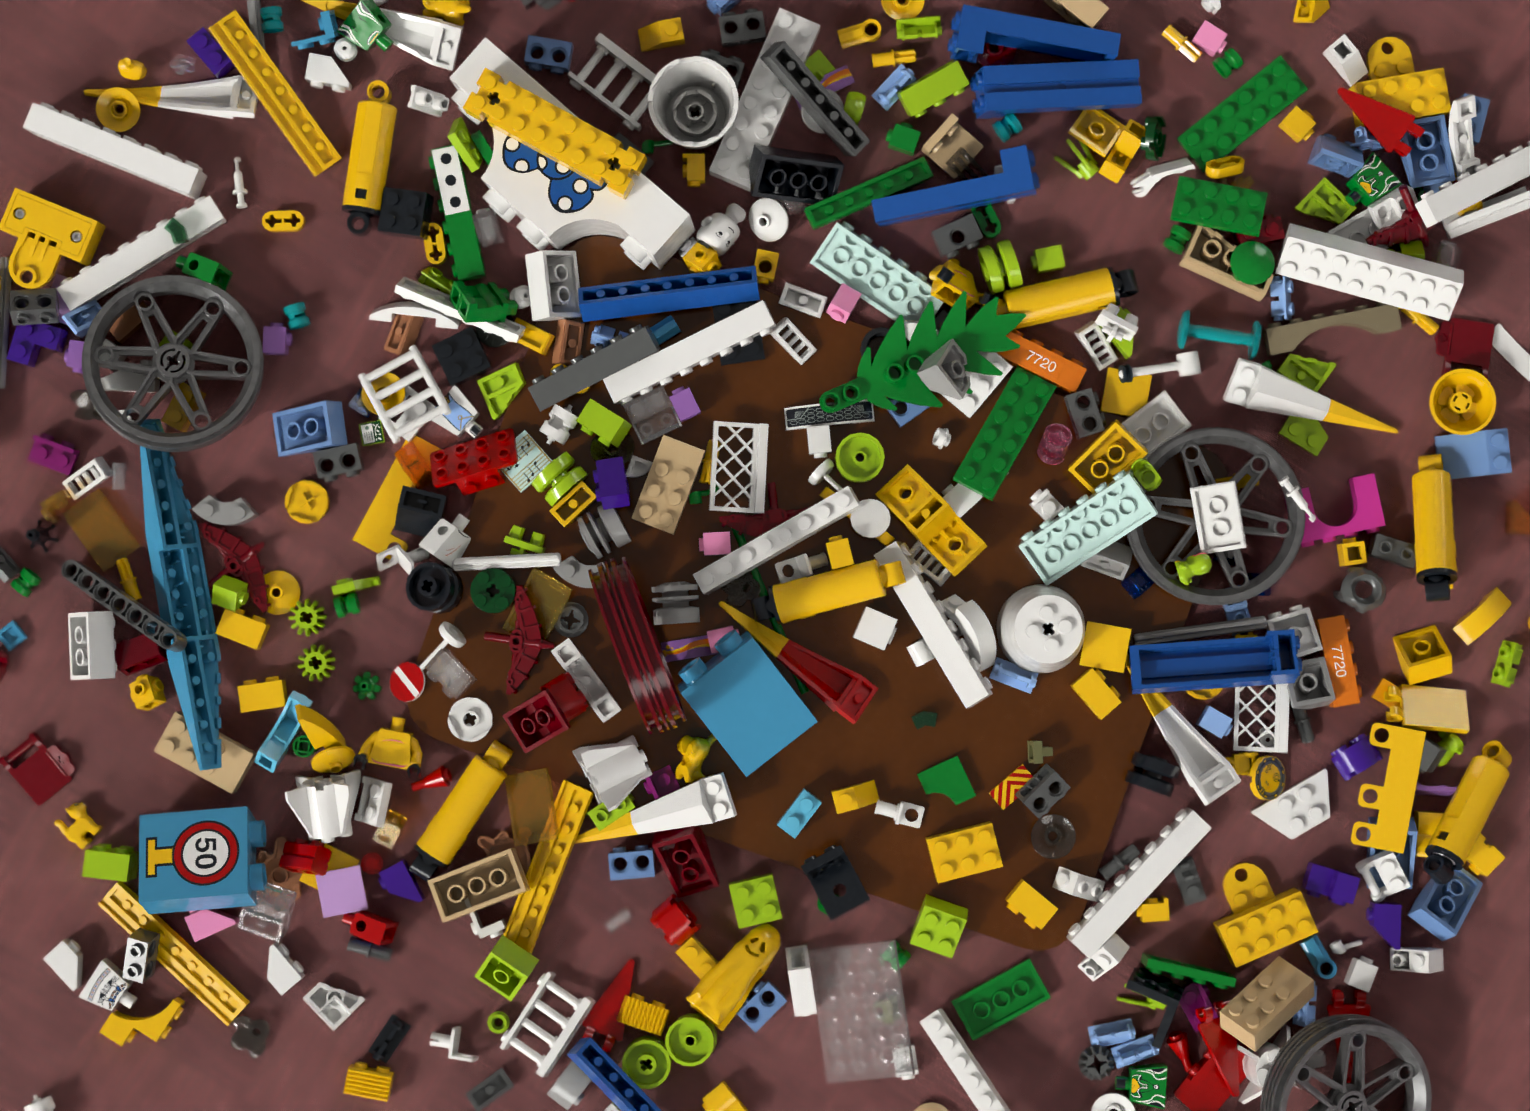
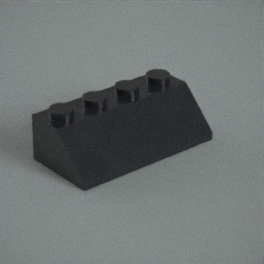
(789, 173)

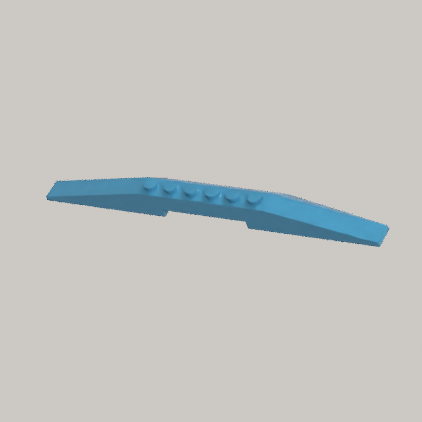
(183, 599)

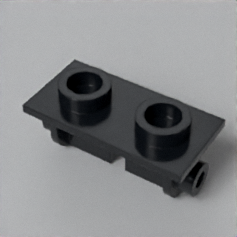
(389, 1039)

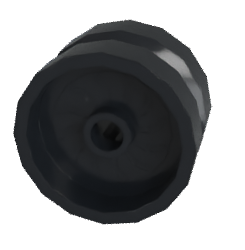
(434, 588)
(1152, 774)

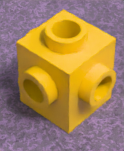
(702, 259)
(147, 692)

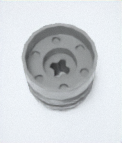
(603, 530)
(675, 603)

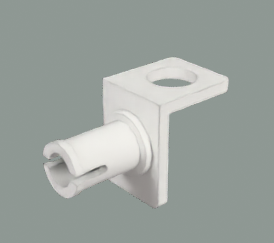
(399, 556)
(802, 566)
(898, 812)
(452, 1043)

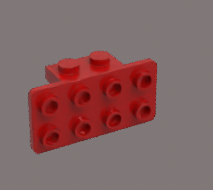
(475, 463)
(1204, 1085)

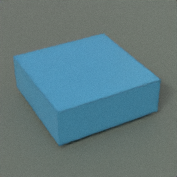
(12, 635)

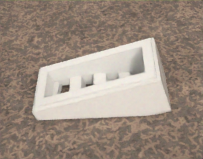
(1080, 334)
(787, 345)
(100, 471)
(940, 580)

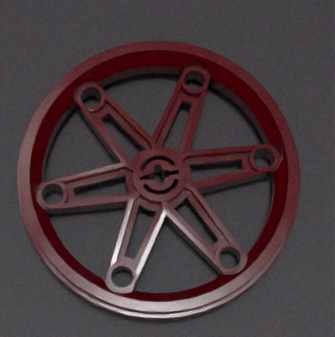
(637, 645)

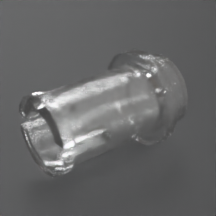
(118, 476)
(618, 920)

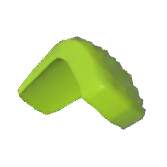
(855, 105)
(1146, 474)

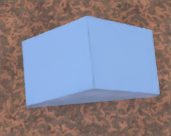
(82, 317)

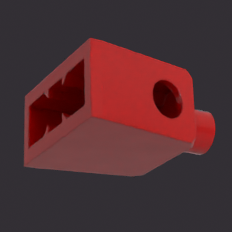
(371, 927)

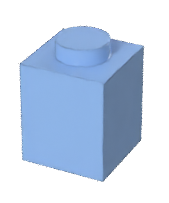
(1215, 722)

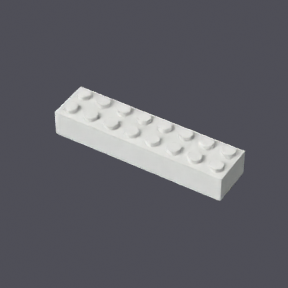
(762, 102)
(115, 151)
(1369, 272)

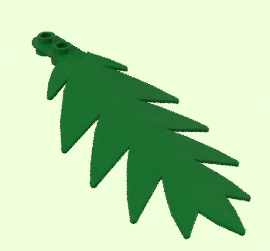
(896, 367)

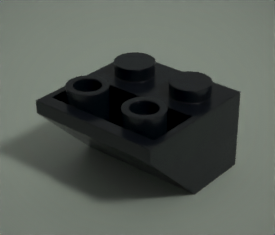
(419, 511)

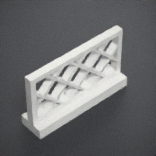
(1492, 211)
(758, 467)
(1281, 720)

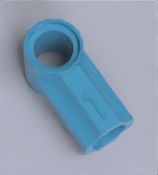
(665, 329)
(1317, 956)

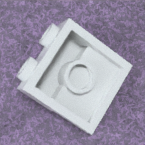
(1302, 622)

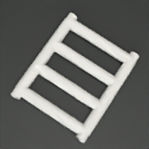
(433, 390)

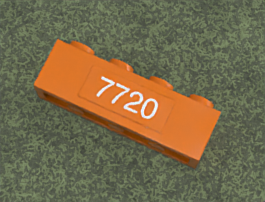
(1045, 363)
(1338, 657)

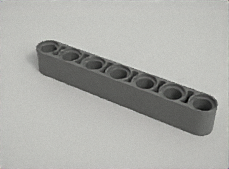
(132, 607)

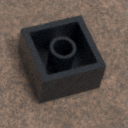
(405, 213)
(462, 357)

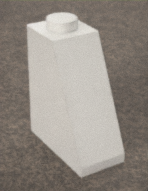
(800, 980)

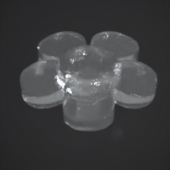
(182, 64)

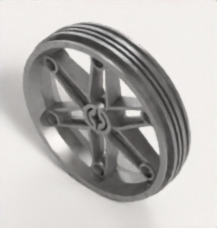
(172, 351)
(1292, 537)
(1291, 1067)

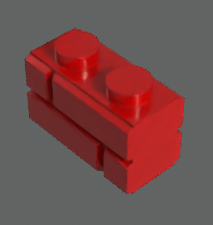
(305, 857)

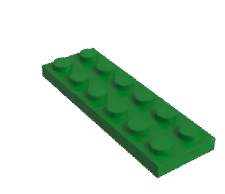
(1242, 113)
(1004, 433)

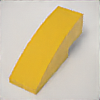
(318, 728)

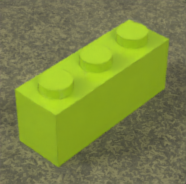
(933, 89)

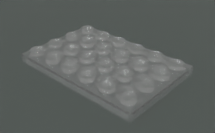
(861, 1011)

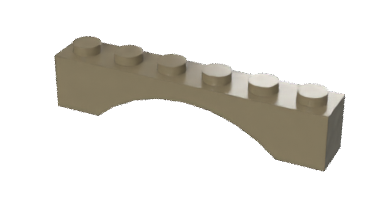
(1375, 320)

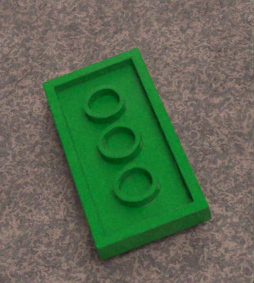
(1219, 206)
(1180, 969)
(1000, 999)

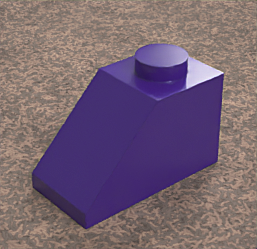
(401, 882)
(1386, 921)

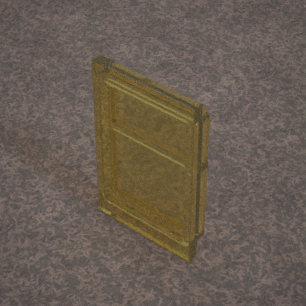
(101, 530)
(549, 598)
(531, 807)

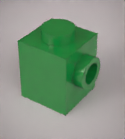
(903, 138)

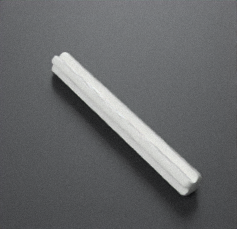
(507, 561)

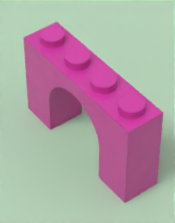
(1366, 513)

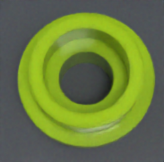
(491, 1022)

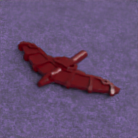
(1406, 229)
(761, 523)
(239, 561)
(523, 641)

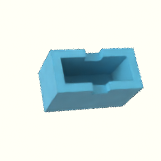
(799, 813)

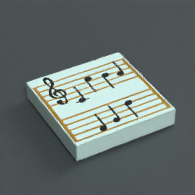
(530, 462)

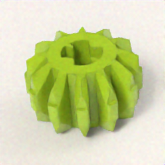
(309, 609)
(320, 655)

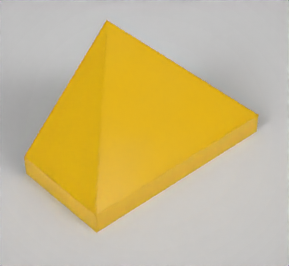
(1310, 10)

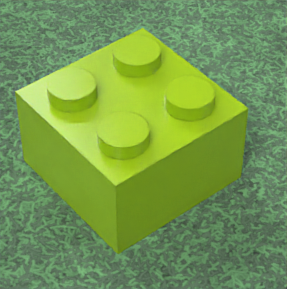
(111, 863)
(755, 900)
(939, 926)
(506, 968)

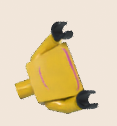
(952, 280)
(392, 749)

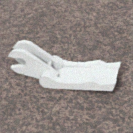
(1155, 173)

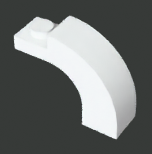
(975, 629)

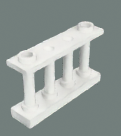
(622, 60)
(569, 1025)

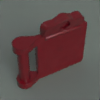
(1465, 343)
(43, 771)

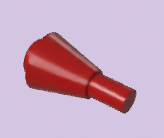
(438, 778)
(1179, 1044)

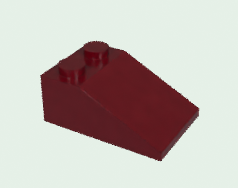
(536, 721)
(686, 859)

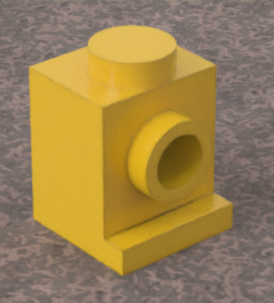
(694, 169)
(1154, 910)

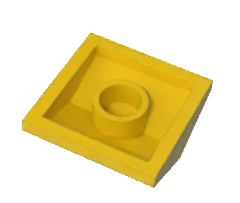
(1096, 130)

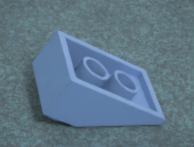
(1430, 154)
(1336, 156)
(310, 428)
(1475, 453)
(1406, 860)
(1444, 907)

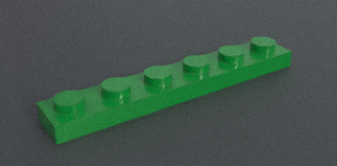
(862, 194)

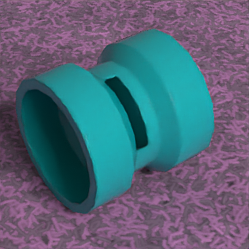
(271, 19)
(1007, 127)
(296, 316)

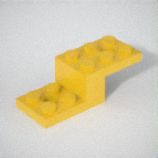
(931, 520)

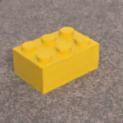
(1107, 456)
(964, 852)

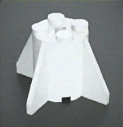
(613, 769)
(325, 804)
(1258, 1063)

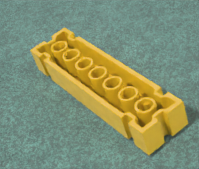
(555, 133)

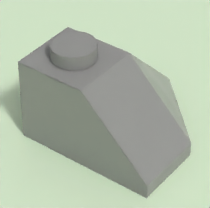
(945, 371)
(1313, 685)

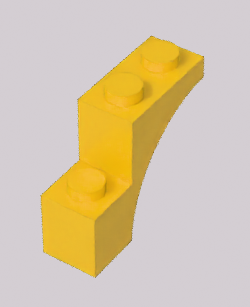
(122, 1027)

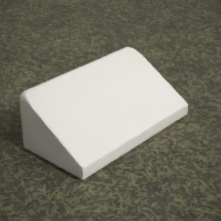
(803, 300)

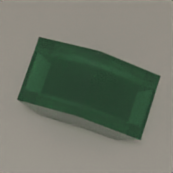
(177, 231)
(924, 718)

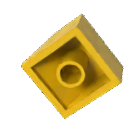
(1423, 654)

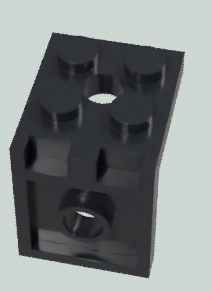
(829, 871)
(1158, 989)

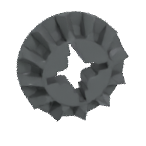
(577, 628)
(1087, 1058)

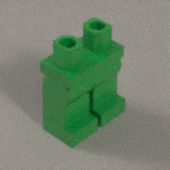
(482, 302)

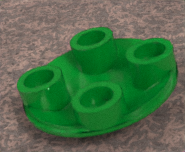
(1252, 263)

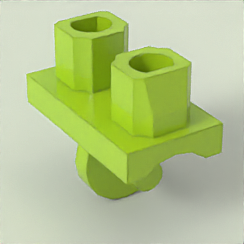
(515, 538)

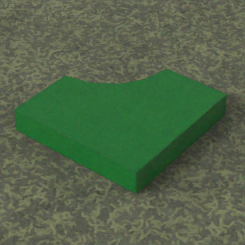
(947, 779)

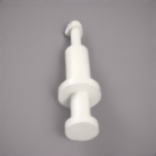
(239, 185)
(1296, 496)

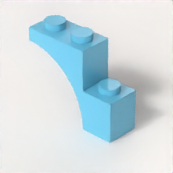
(282, 734)

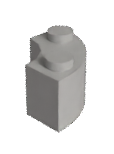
(225, 513)
(576, 572)
(569, 1086)

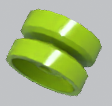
(1000, 266)
(850, 467)
(556, 475)
(642, 1049)
(682, 1049)

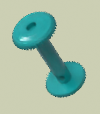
(1251, 339)

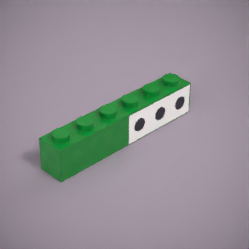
(458, 213)

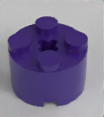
(1356, 757)

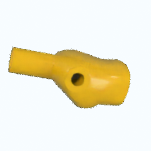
(132, 69)

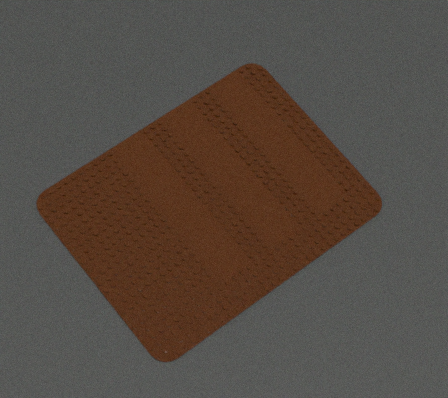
(884, 741)

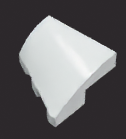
(1389, 208)
(332, 1004)

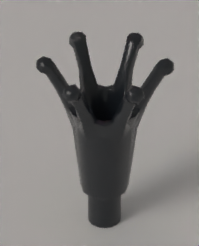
(40, 536)

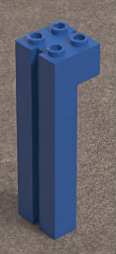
(980, 25)
(1055, 87)
(1014, 183)
(1215, 663)

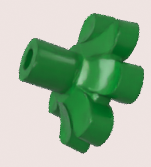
(370, 683)

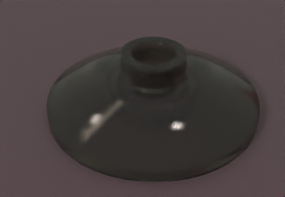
(600, 451)
(1064, 838)

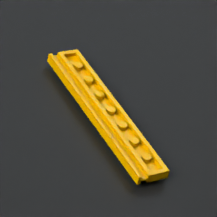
(274, 93)
(548, 867)
(176, 954)

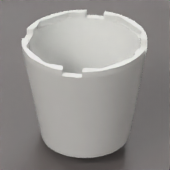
(693, 86)
(1022, 633)

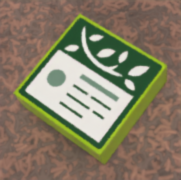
(372, 433)

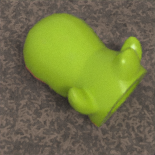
(1194, 565)
(1452, 744)

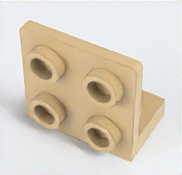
(947, 141)

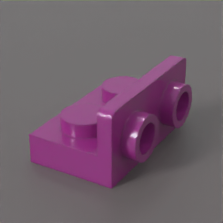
(53, 455)
(661, 782)
(1194, 997)

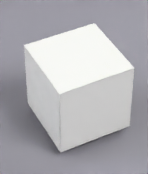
(875, 628)

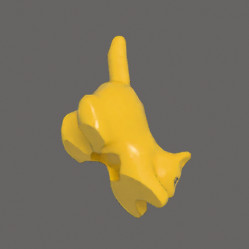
(450, 10)
(694, 753)

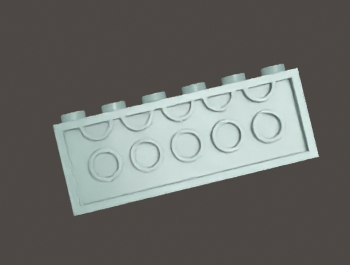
(874, 274)
(1087, 527)

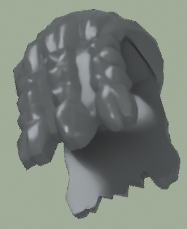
(1349, 595)

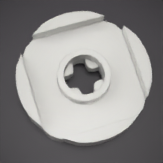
(466, 731)

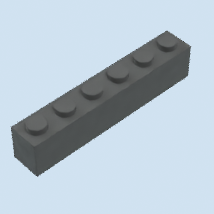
(815, 98)
(594, 367)

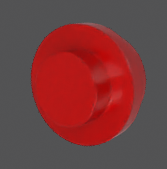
(372, 863)

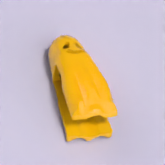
(730, 981)

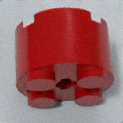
(568, 699)
(675, 920)

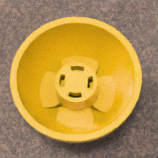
(1474, 399)

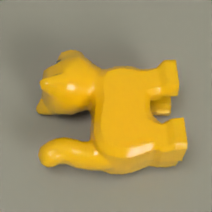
(79, 829)

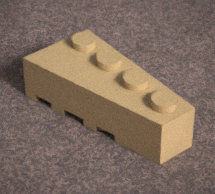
(1210, 257)

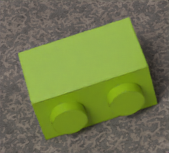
(603, 423)

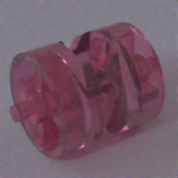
(1054, 444)

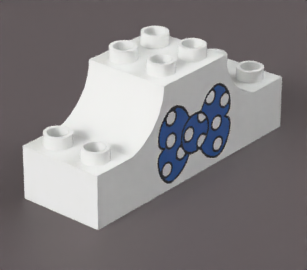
(558, 203)

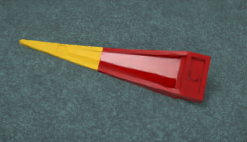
(832, 683)

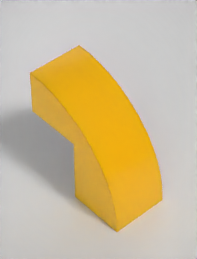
(1123, 151)
(1483, 616)

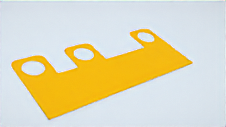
(381, 516)
(1399, 788)

